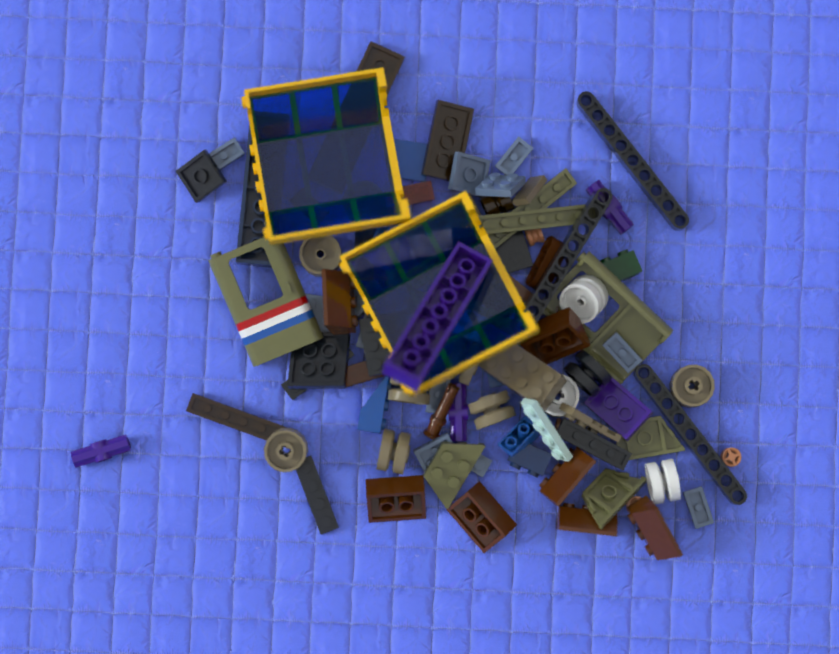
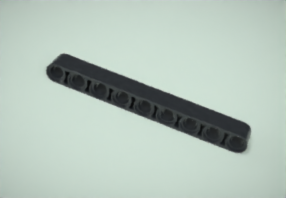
(630, 151)
(564, 251)
(698, 439)

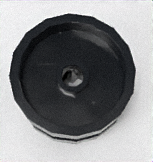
(587, 373)

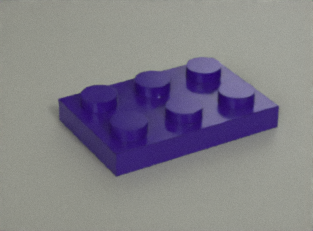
(619, 409)

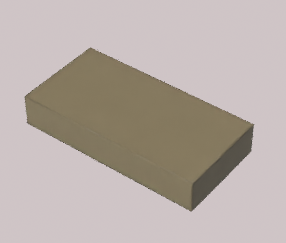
(529, 190)

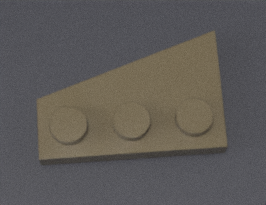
(586, 421)

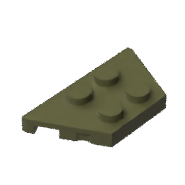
(651, 440)
(451, 468)
(610, 494)

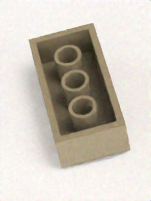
(525, 375)

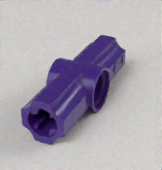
(614, 211)
(459, 415)
(100, 451)

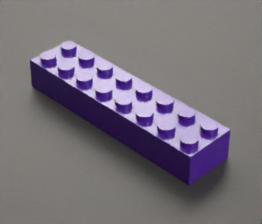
(437, 316)

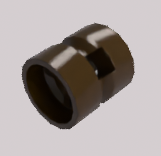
(495, 205)

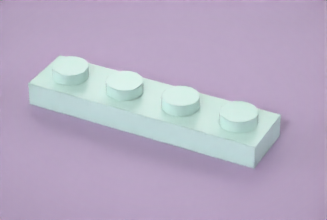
(546, 429)

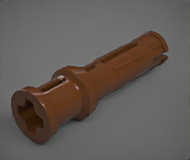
(438, 418)

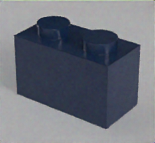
(532, 459)

